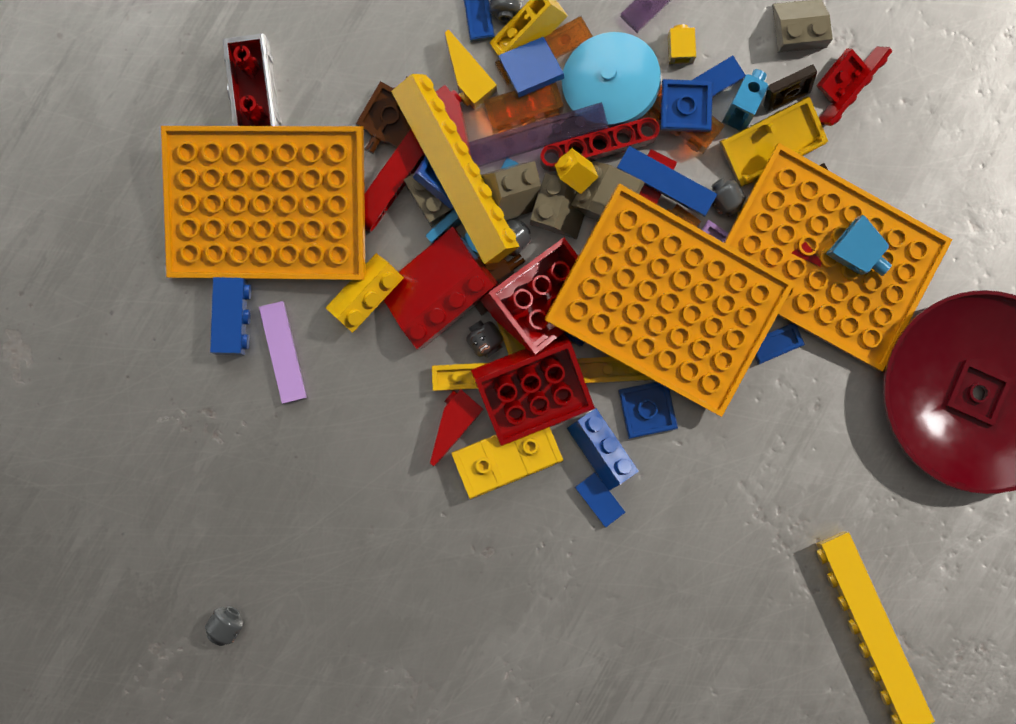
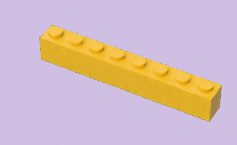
(455, 168)
(874, 630)

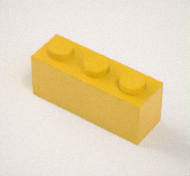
(362, 297)

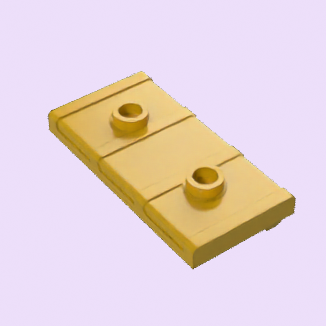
(793, 127)
(491, 466)

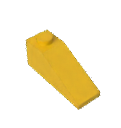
(532, 22)
(470, 77)

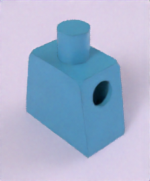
(746, 100)
(861, 248)

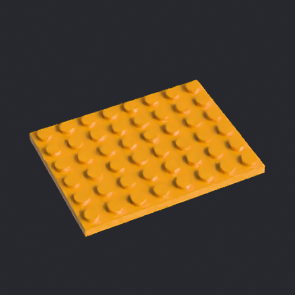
(264, 202)
(669, 300)
(848, 310)

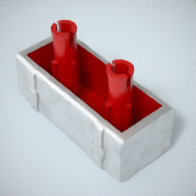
(251, 81)

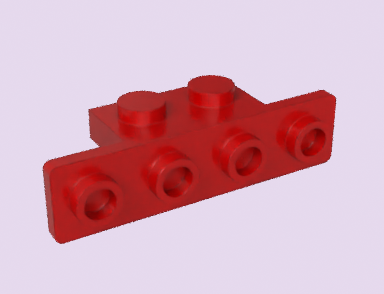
(847, 79)

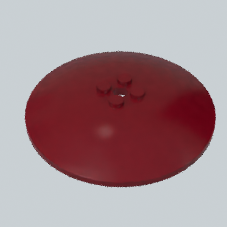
(931, 385)

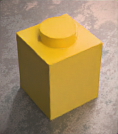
(681, 45)
(576, 171)

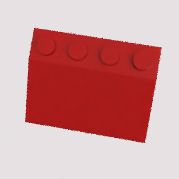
(438, 288)
(528, 294)
(532, 390)

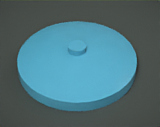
(613, 71)

